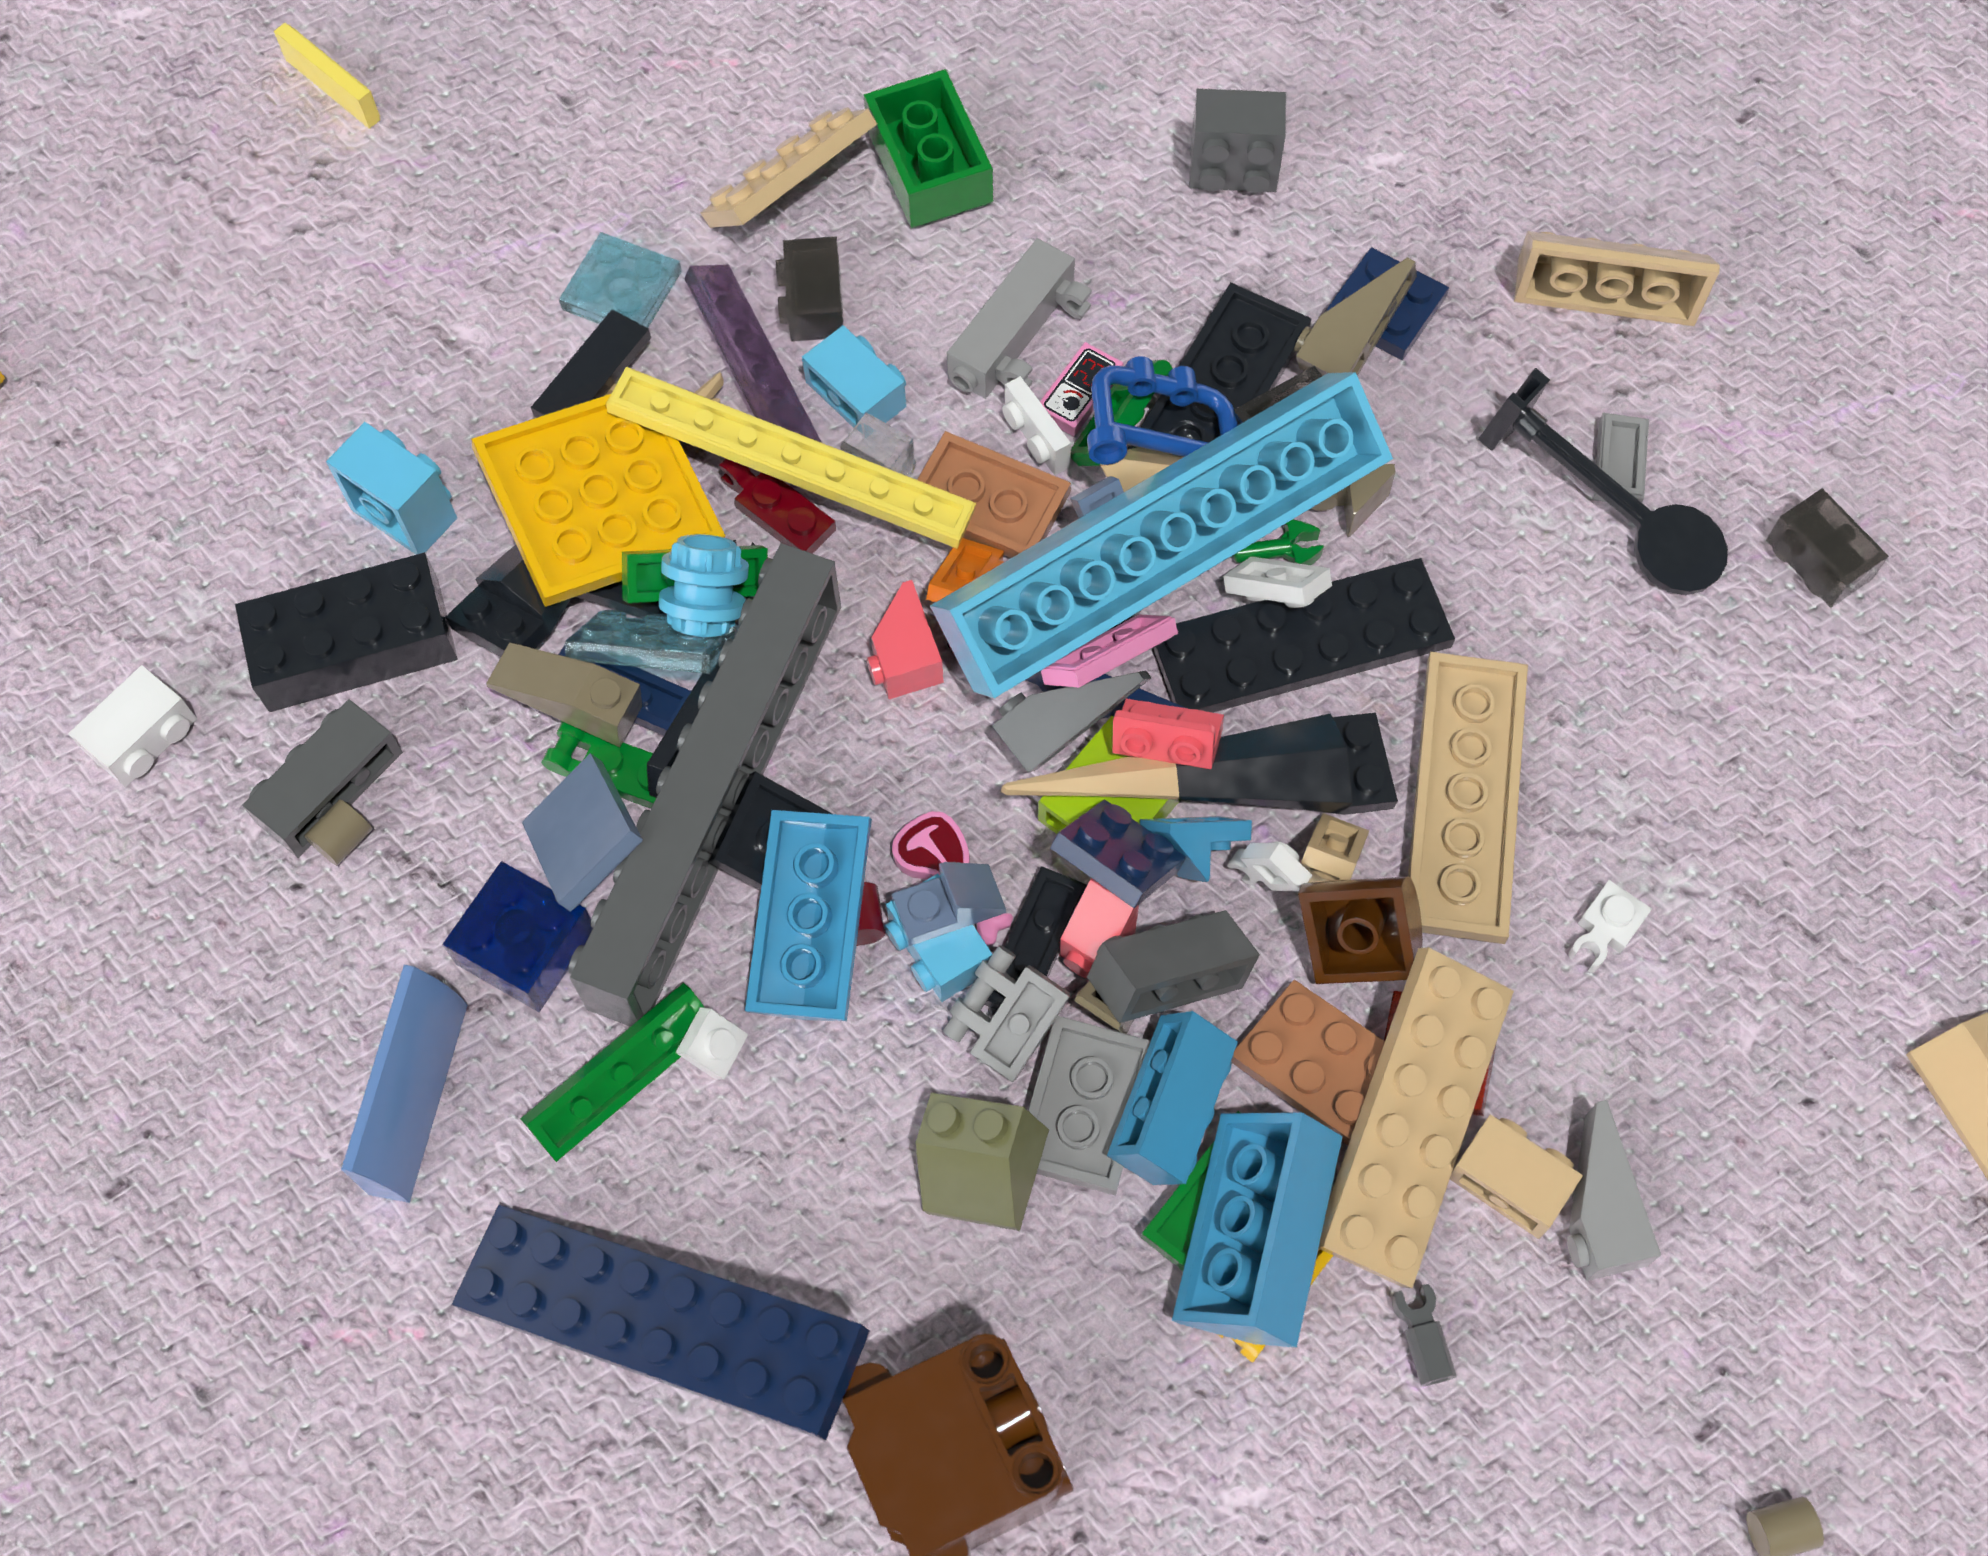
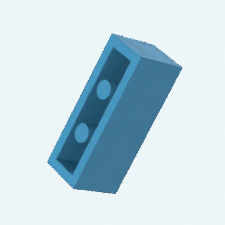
(1173, 1099)

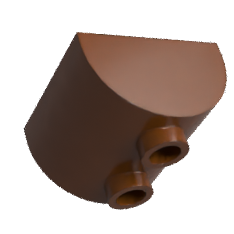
(1361, 929)

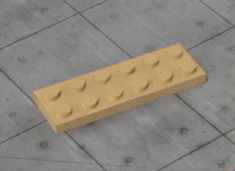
(1468, 796)
(1414, 1118)

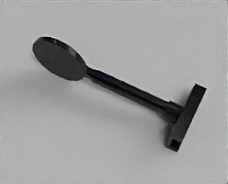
(1673, 544)

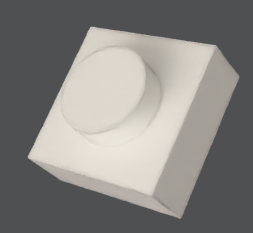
(712, 1043)

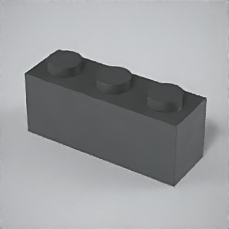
(330, 766)
(1172, 965)

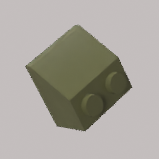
(978, 1160)

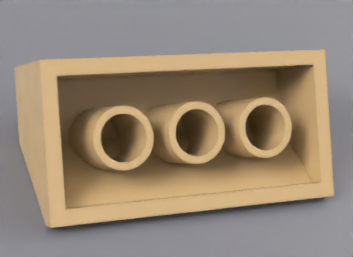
(1614, 278)

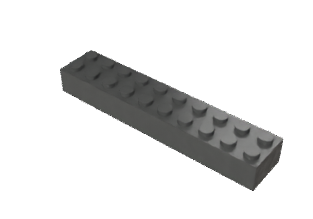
(733, 735)

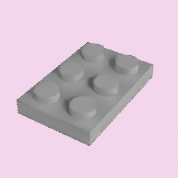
(1082, 1099)

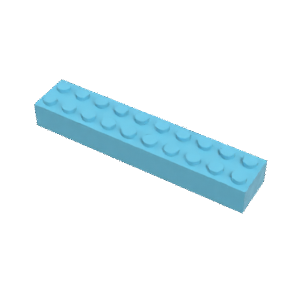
(1161, 533)

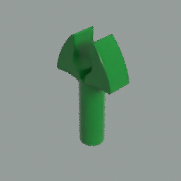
(1286, 545)

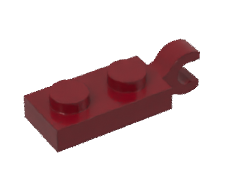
(778, 508)

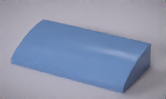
(404, 1086)

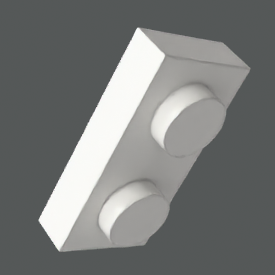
(1043, 435)
(1278, 581)

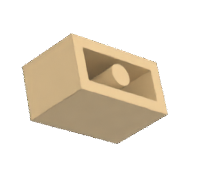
(1516, 1175)

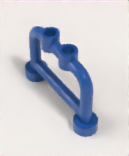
(1110, 439)

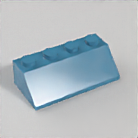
(1258, 1227)

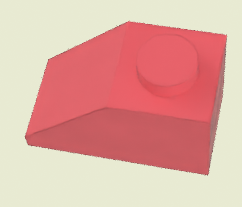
(904, 647)
(1094, 921)

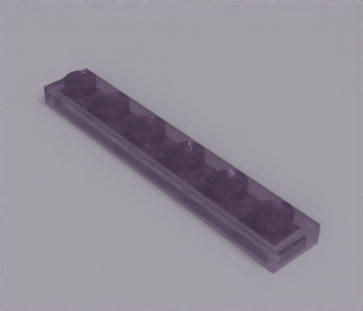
(747, 349)

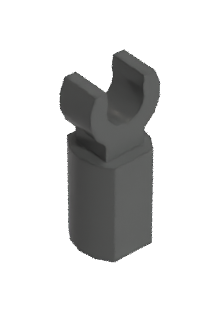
(1425, 1338)

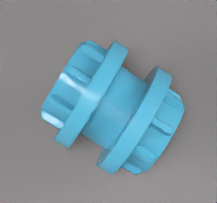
(703, 578)

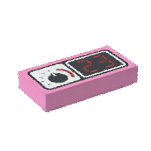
(1071, 396)

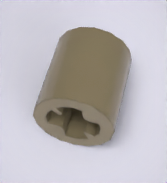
(338, 832)
(1785, 1528)

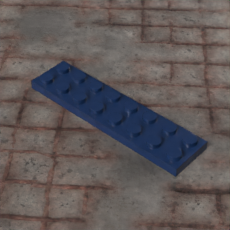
(664, 1321)

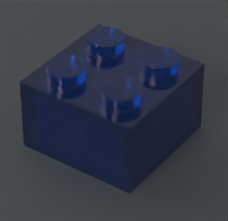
(518, 936)

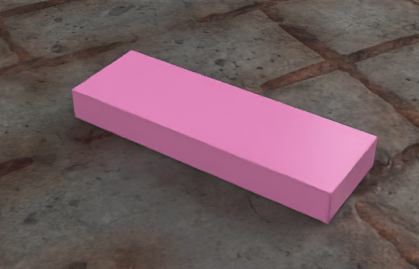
(1109, 650)

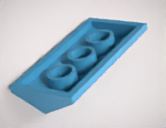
(808, 916)

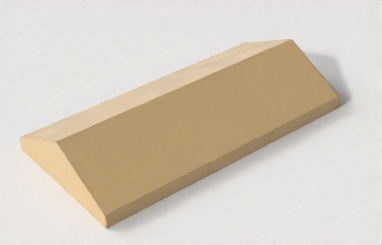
(1957, 1076)

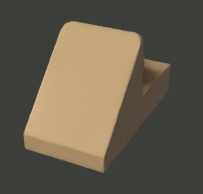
(1334, 849)

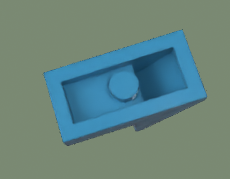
(1197, 837)

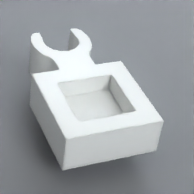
(1271, 863)
(1611, 922)

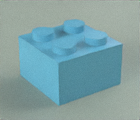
(393, 488)

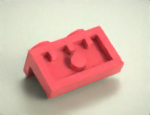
(1167, 733)

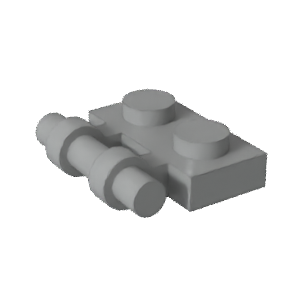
(1020, 1021)

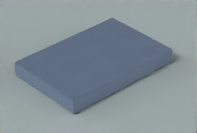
(581, 832)

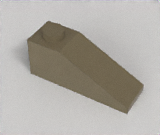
(1352, 328)
(569, 691)

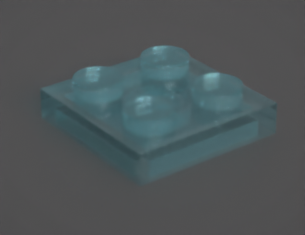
(621, 279)

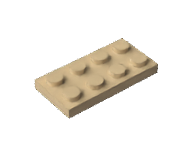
(794, 162)

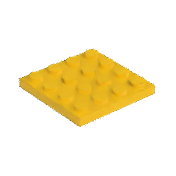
(587, 489)

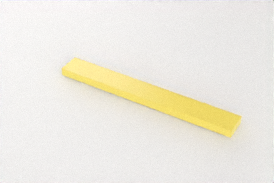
(791, 457)

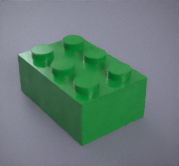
(929, 148)

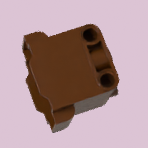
(953, 1448)

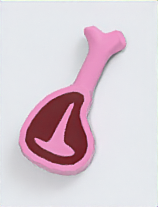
(935, 840)

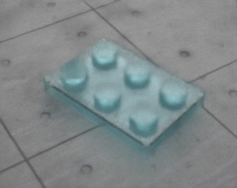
(643, 643)

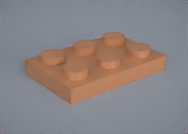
(1011, 498)
(1312, 1058)

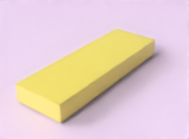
(327, 75)

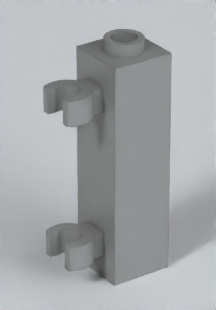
(1012, 317)

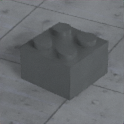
(1237, 140)

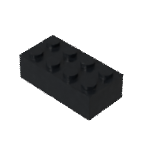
(345, 632)

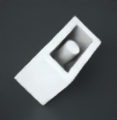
(133, 726)

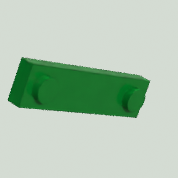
(613, 1075)

